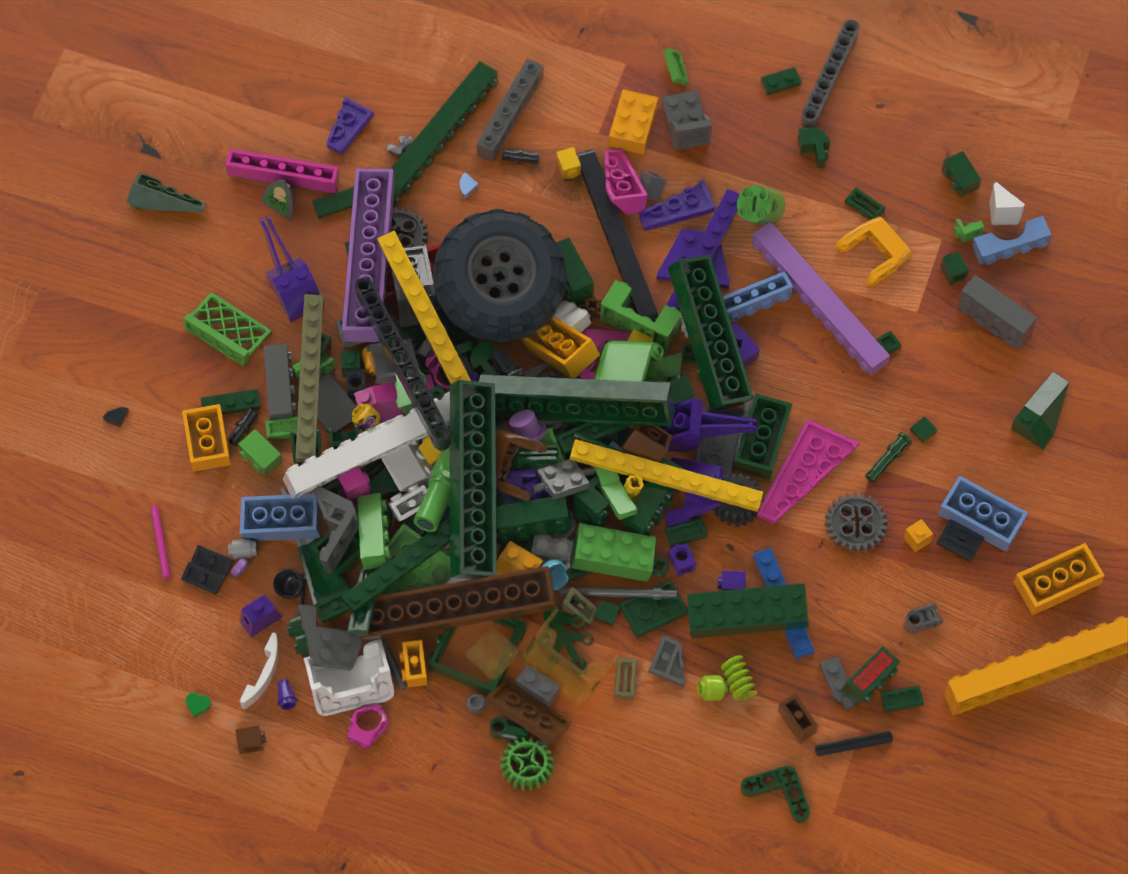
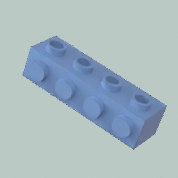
(758, 296)

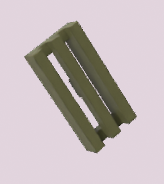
(624, 694)

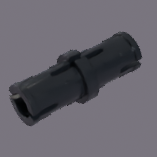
(520, 156)
(242, 427)

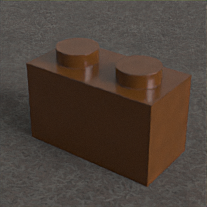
(797, 718)

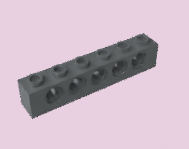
(510, 110)

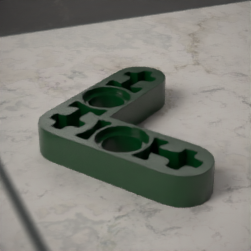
(779, 782)

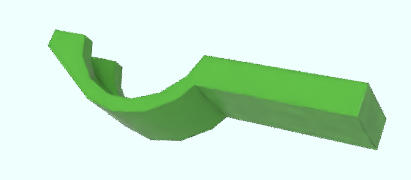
(615, 493)

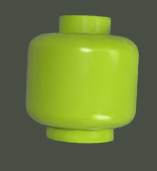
(712, 688)

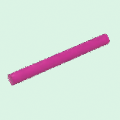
(160, 542)

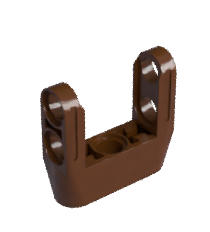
(505, 449)

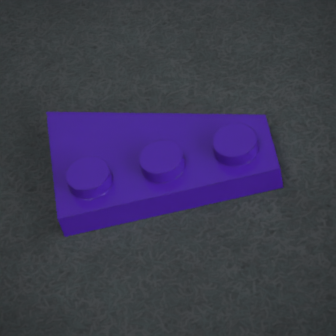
(349, 124)

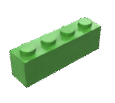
(373, 530)

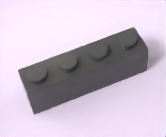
(278, 381)

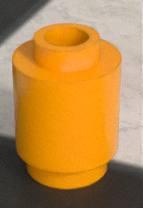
(367, 362)

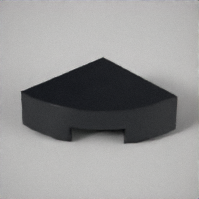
(116, 416)

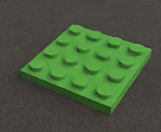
(430, 573)

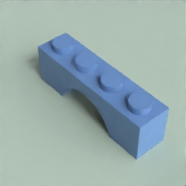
(990, 248)

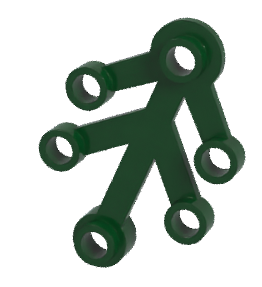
(564, 636)

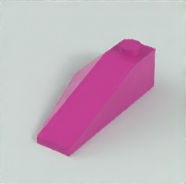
(622, 183)
(384, 398)

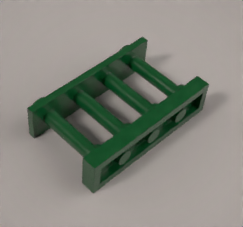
(600, 431)

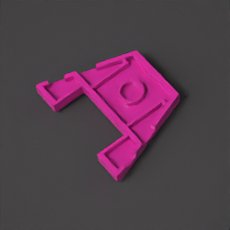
(600, 338)

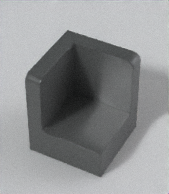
(653, 184)

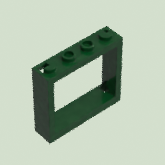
(443, 641)

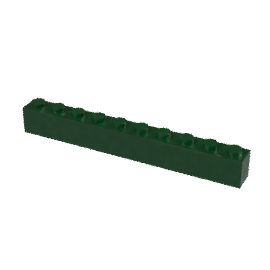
(442, 128)

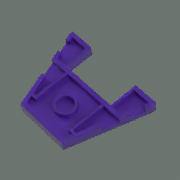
(684, 248)
(694, 503)

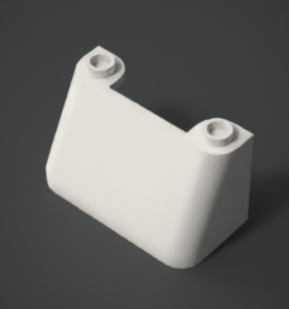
(346, 690)

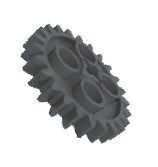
(403, 220)
(874, 522)

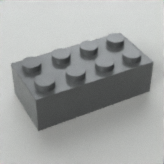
(996, 312)

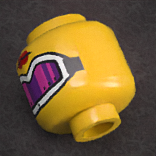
(365, 417)

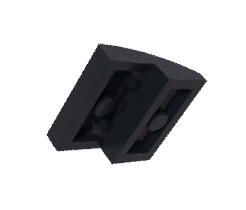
(207, 569)

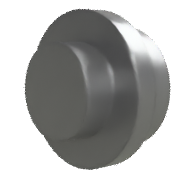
(476, 704)

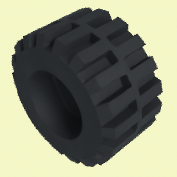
(734, 514)

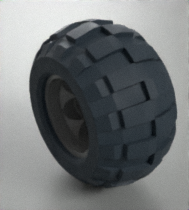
(488, 237)

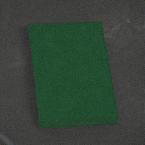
(649, 615)

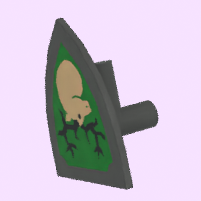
(279, 198)

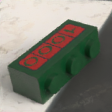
(871, 676)

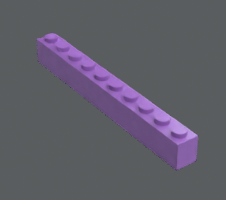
(821, 299)

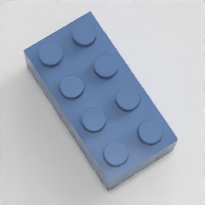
(983, 513)
(280, 517)

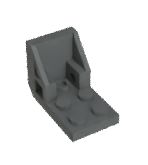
(686, 120)
(419, 259)
(342, 523)

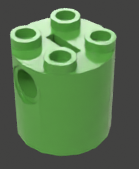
(760, 204)

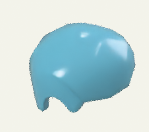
(558, 573)

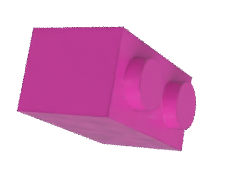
(354, 484)

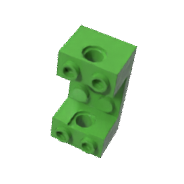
(617, 313)

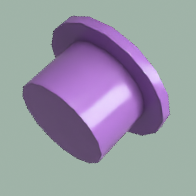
(527, 425)

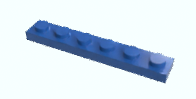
(772, 576)

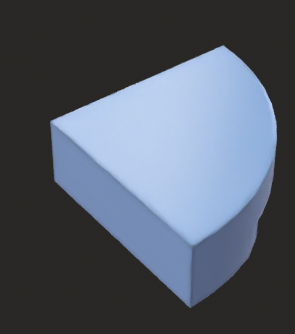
(467, 185)

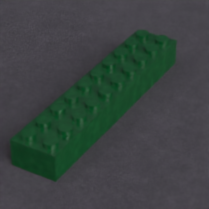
(584, 399)
(472, 480)

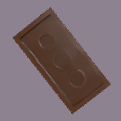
(528, 712)

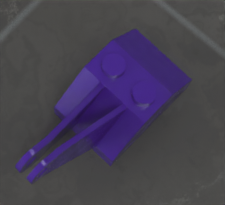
(290, 279)
(691, 424)

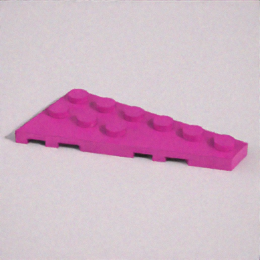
(808, 463)

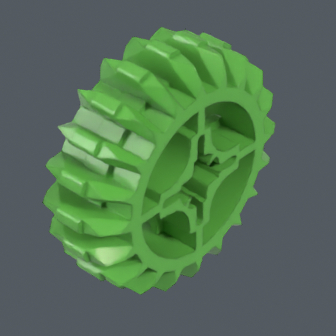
(513, 755)

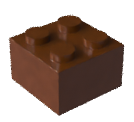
(647, 442)

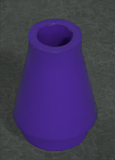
(286, 696)

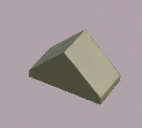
(577, 605)

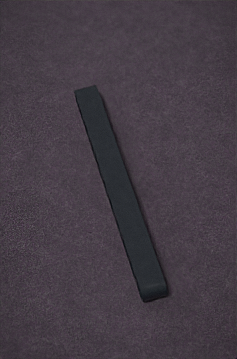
(616, 235)
(406, 369)

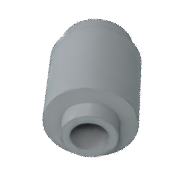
(242, 549)

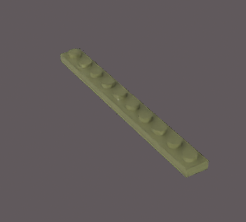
(309, 377)

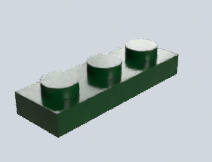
(234, 402)

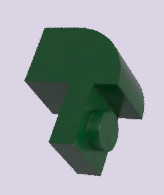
(815, 141)
(481, 360)

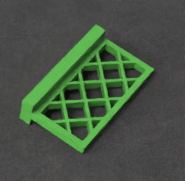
(215, 338)

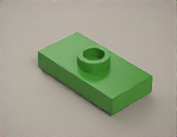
(676, 66)
(281, 428)

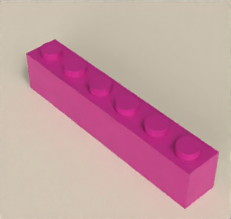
(273, 168)

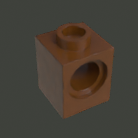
(250, 739)

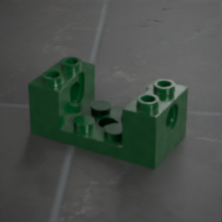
(591, 505)

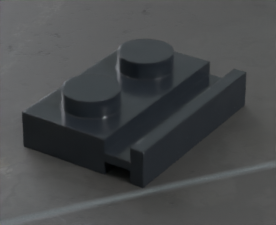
(960, 540)

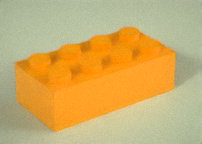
(562, 347)
(1058, 579)

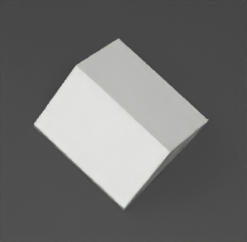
(1004, 207)

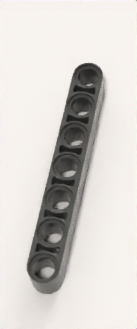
(829, 81)

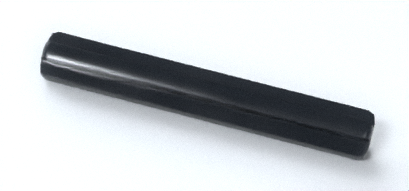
(853, 743)

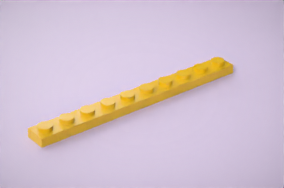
(422, 308)
(666, 475)

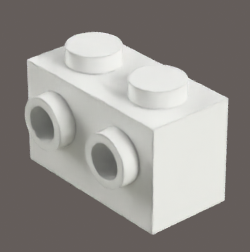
(408, 503)

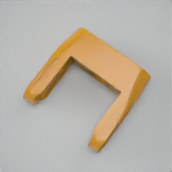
(885, 240)

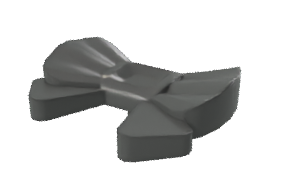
(397, 150)

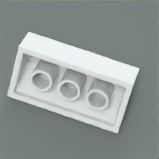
(407, 465)

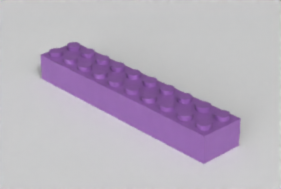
(369, 221)

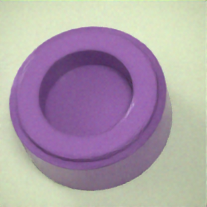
(240, 567)

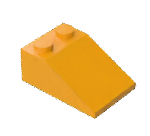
(516, 559)

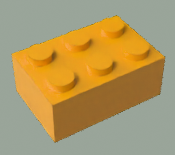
(633, 122)
(206, 437)

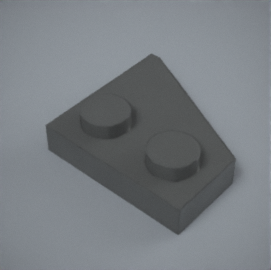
(668, 661)

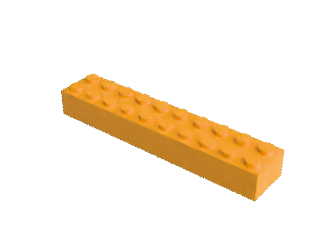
(1037, 666)

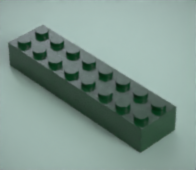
(710, 332)

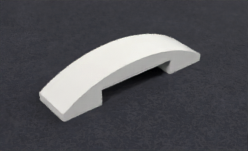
(253, 693)

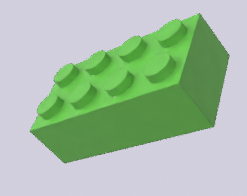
(613, 552)

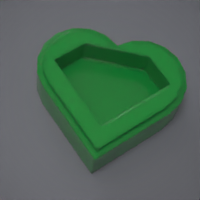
(197, 704)

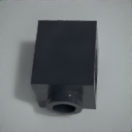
(355, 376)

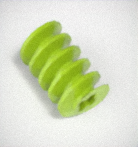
(736, 678)

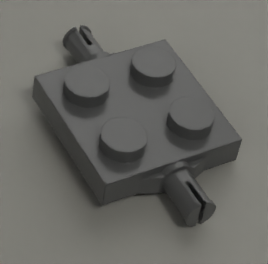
(563, 479)

